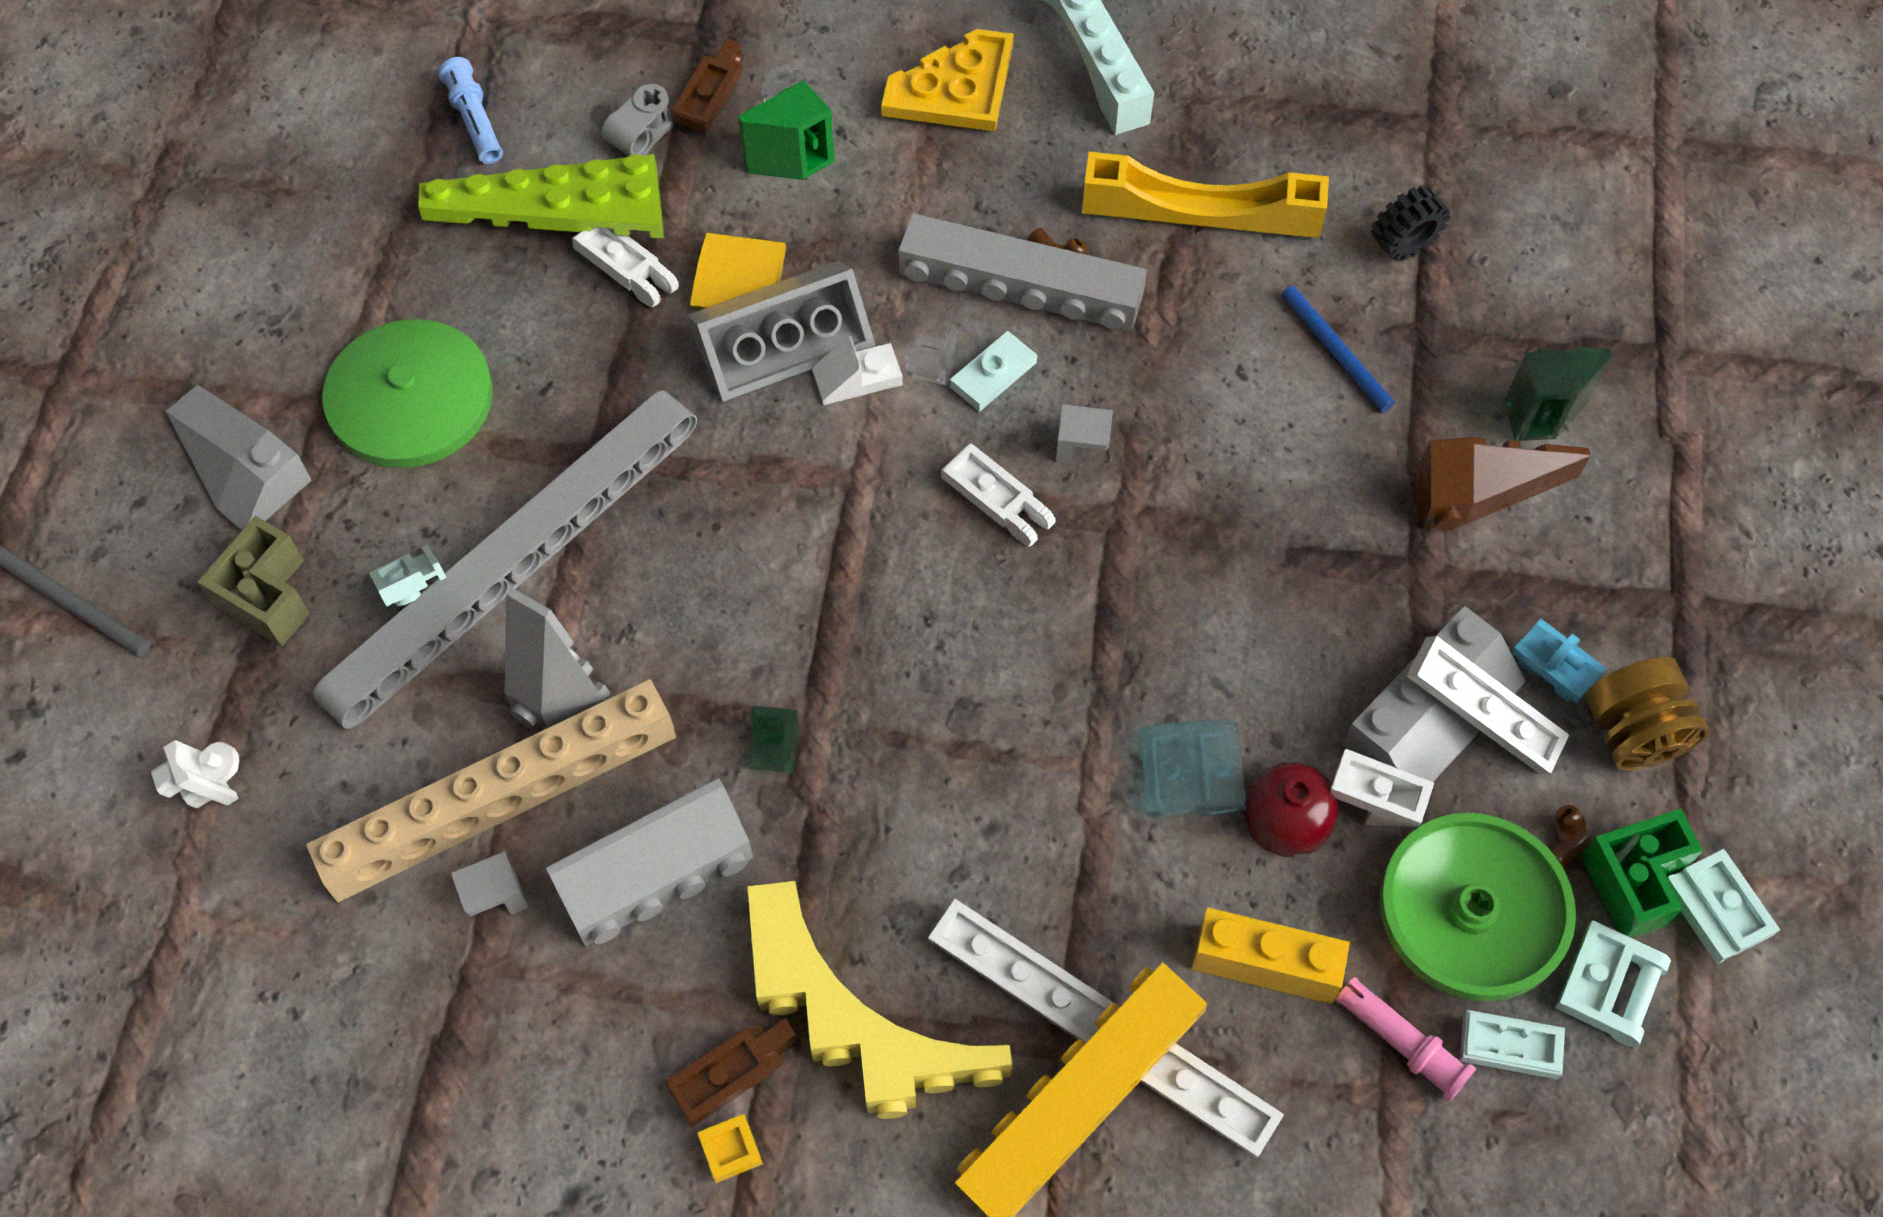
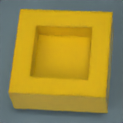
(730, 1148)

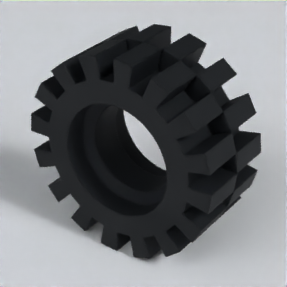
(1410, 223)

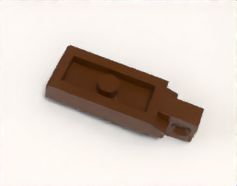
(709, 88)
(729, 1070)

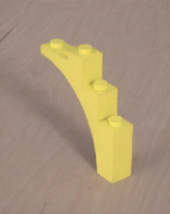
(841, 1027)

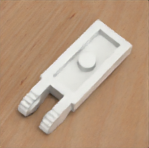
(626, 263)
(996, 493)

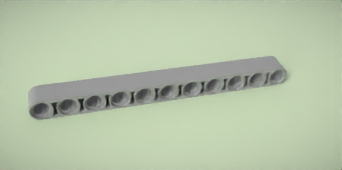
(503, 560)

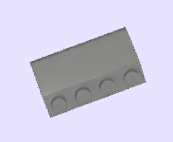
(780, 329)
(1414, 728)
(651, 863)

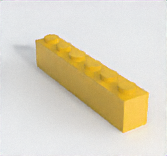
(1081, 1094)

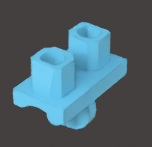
(1558, 661)

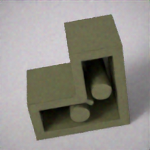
(252, 580)

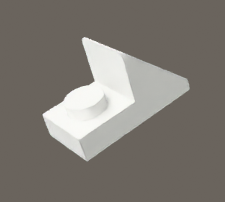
(851, 374)
(1382, 790)

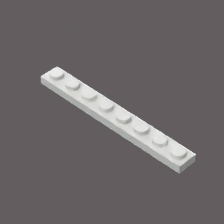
(1076, 1007)

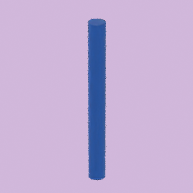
(1338, 349)

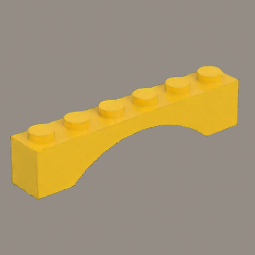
(1280, 205)

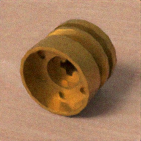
(1646, 713)

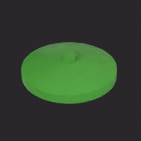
(407, 393)
(1477, 907)

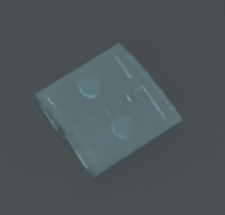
(1192, 768)

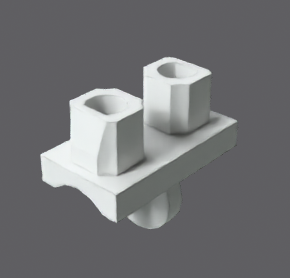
(197, 773)

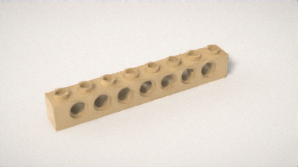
(491, 791)

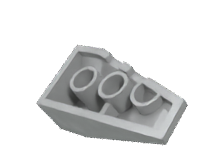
(542, 672)

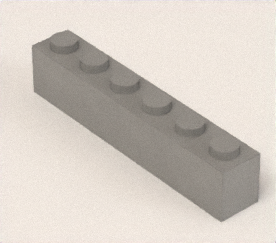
(1022, 272)

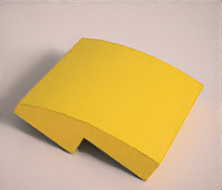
(735, 267)

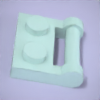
(1597, 978)

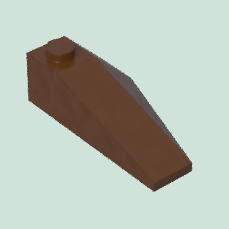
(1470, 480)

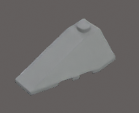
(236, 458)

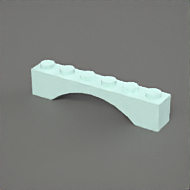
(1115, 75)

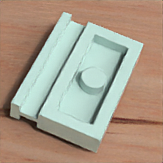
(405, 577)
(1722, 906)

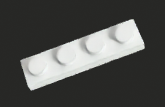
(1487, 705)

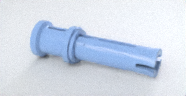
(467, 98)

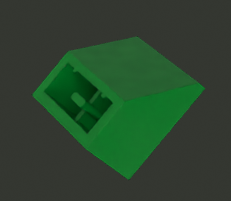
(787, 134)

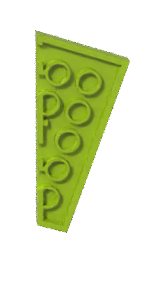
(559, 197)

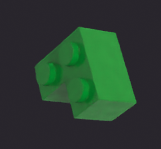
(1633, 868)

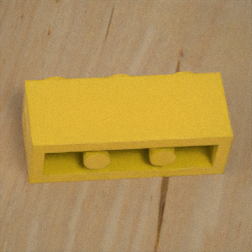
(1270, 955)

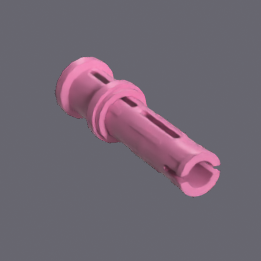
(1423, 1053)

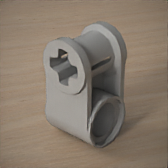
(636, 126)

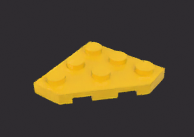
(954, 84)

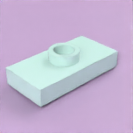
(993, 371)
(1512, 1044)

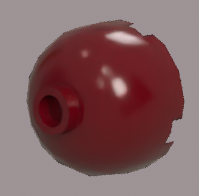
(1291, 809)

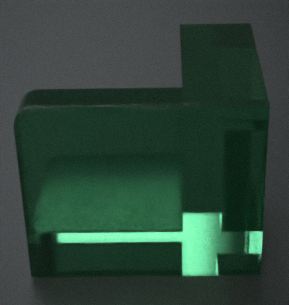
(774, 739)

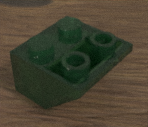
(1553, 390)

